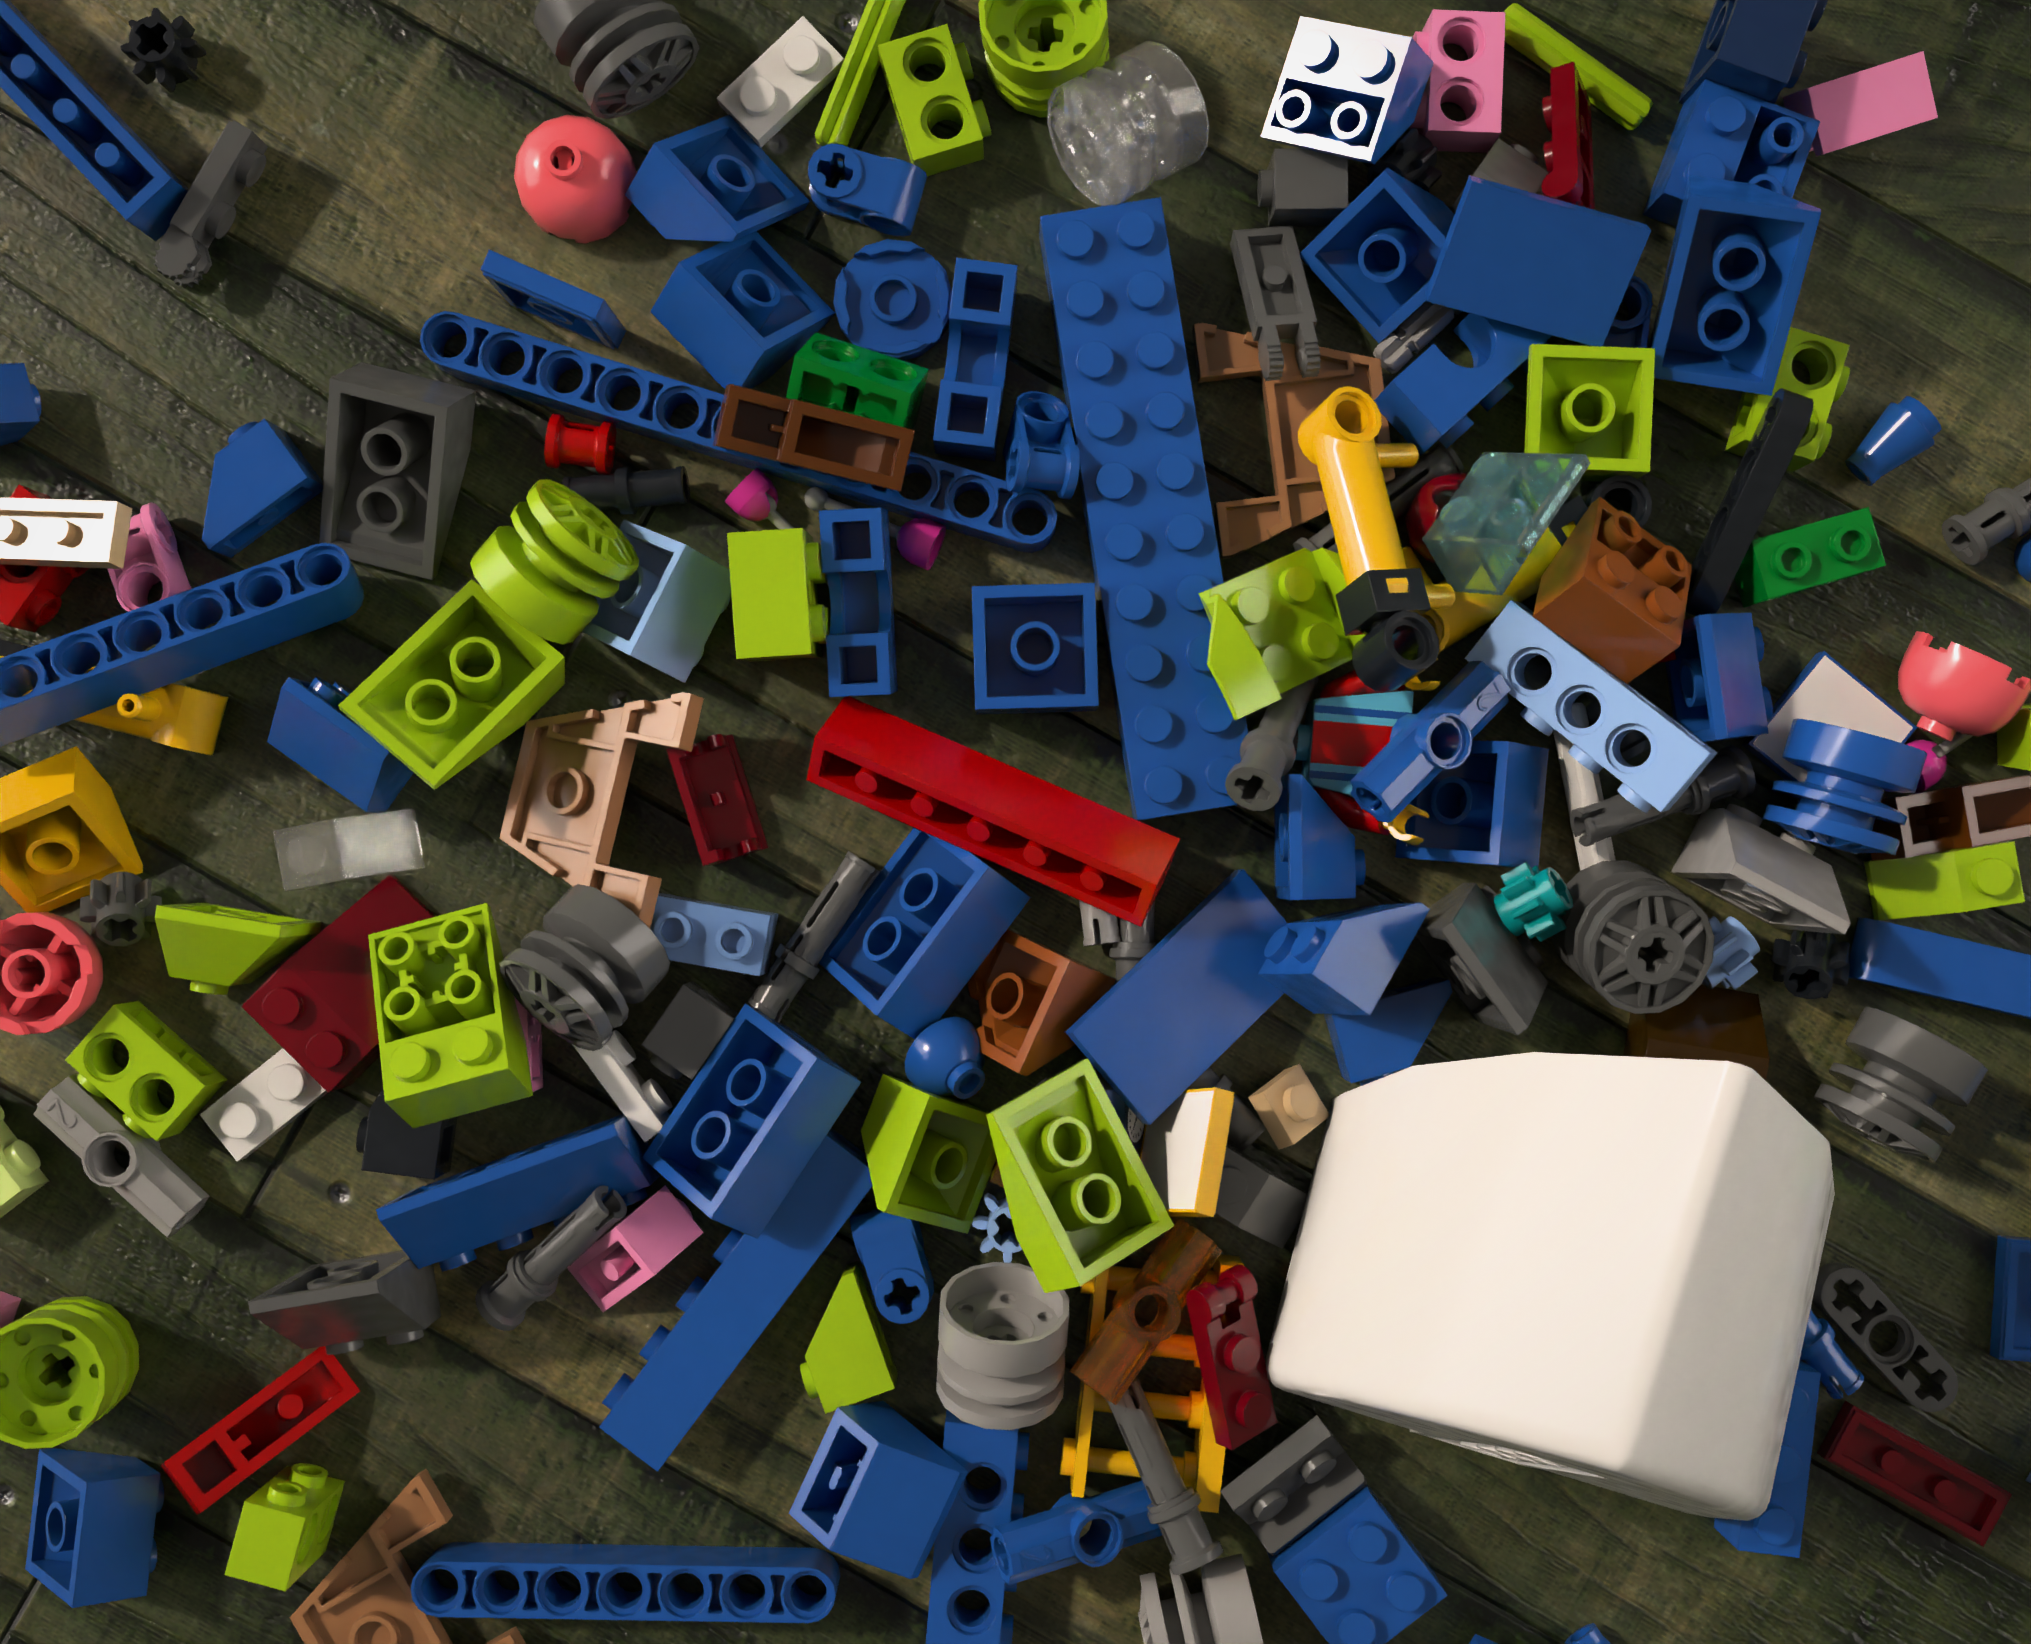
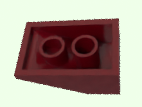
(324, 994)

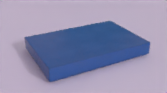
(1536, 262)

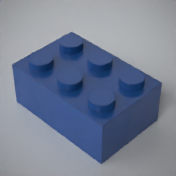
(750, 1122)

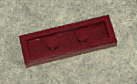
(1914, 1473)

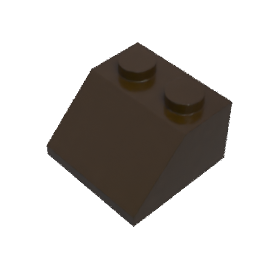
(1705, 1026)

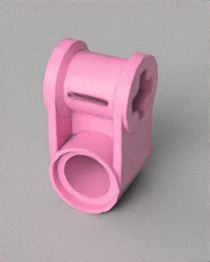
(148, 560)

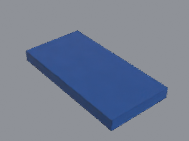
(1184, 999)

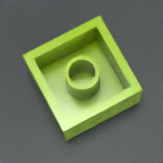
(777, 595)

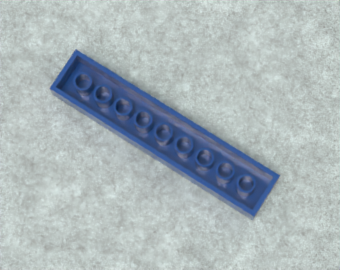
(1142, 499)

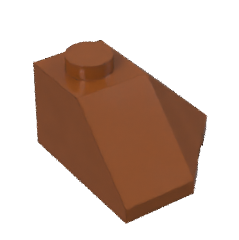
(1031, 1000)

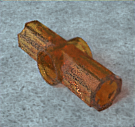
(1120, 1343)

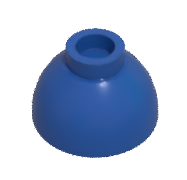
(947, 1059)

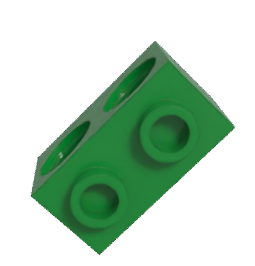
(857, 381)
(1809, 557)

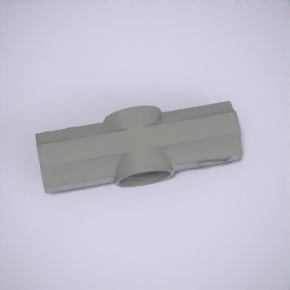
(151, 1180)

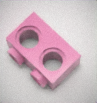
(1470, 83)

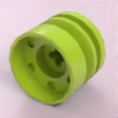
(1015, 41)
(554, 562)
(41, 1399)

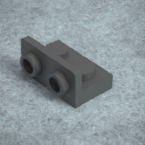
(1294, 1486)

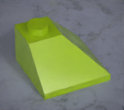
(1592, 405)
(226, 944)
(927, 1154)

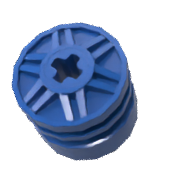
(1844, 786)

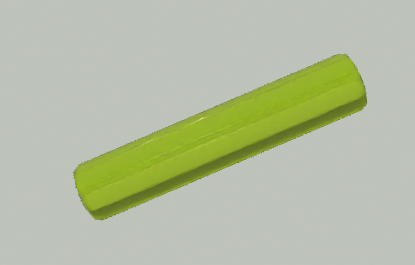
(1551, 49)
(857, 72)

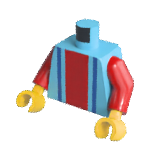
(1343, 736)

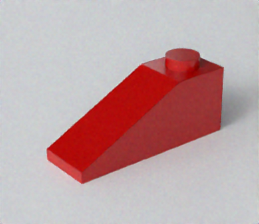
(259, 1429)

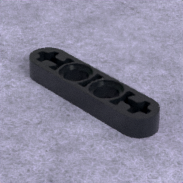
(1747, 500)

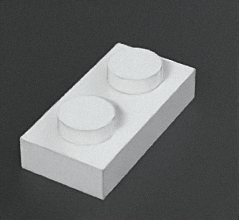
(781, 81)
(640, 1101)
(262, 1104)

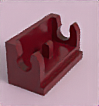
(718, 800)

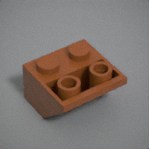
(1615, 592)

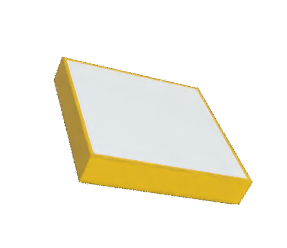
(1188, 1150)

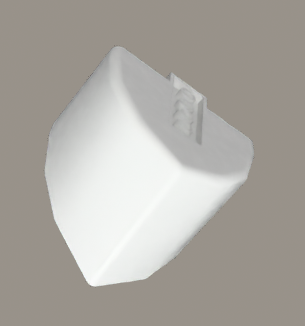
(1566, 1268)

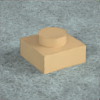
(1289, 1106)

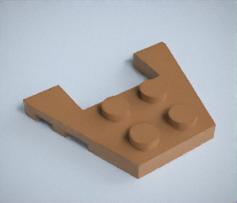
(1287, 404)
(574, 788)
(370, 1587)

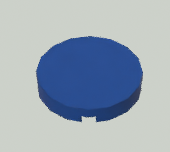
(893, 299)

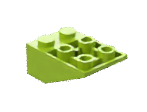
(446, 1018)

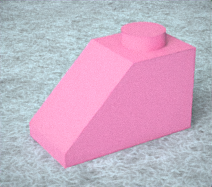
(635, 1249)

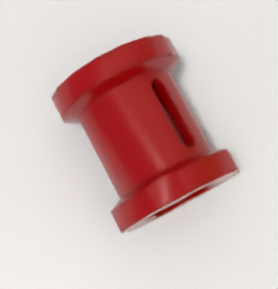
(580, 444)

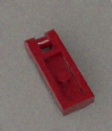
(1570, 151)
(1231, 1357)

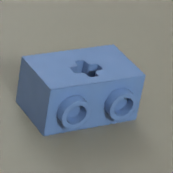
(714, 934)

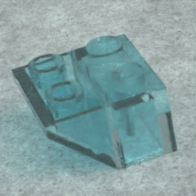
(1500, 517)

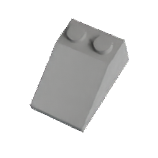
(1762, 872)

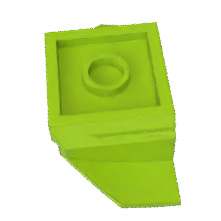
(1276, 628)

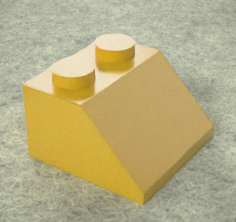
(60, 832)

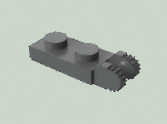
(208, 205)
(1276, 298)

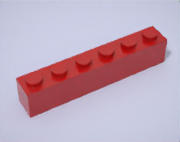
(992, 809)

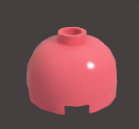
(574, 178)
(1958, 689)
(46, 972)

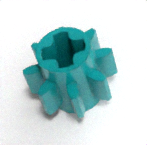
(1533, 901)

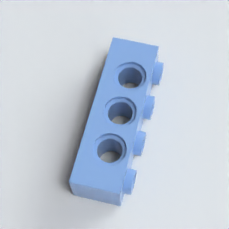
(1675, 752)

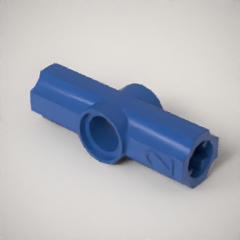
(1411, 760)
(1053, 1536)

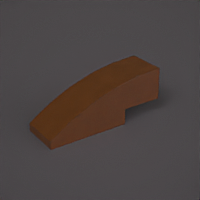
(813, 437)
(1959, 817)

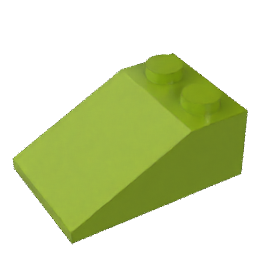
(456, 687)
(1073, 1179)

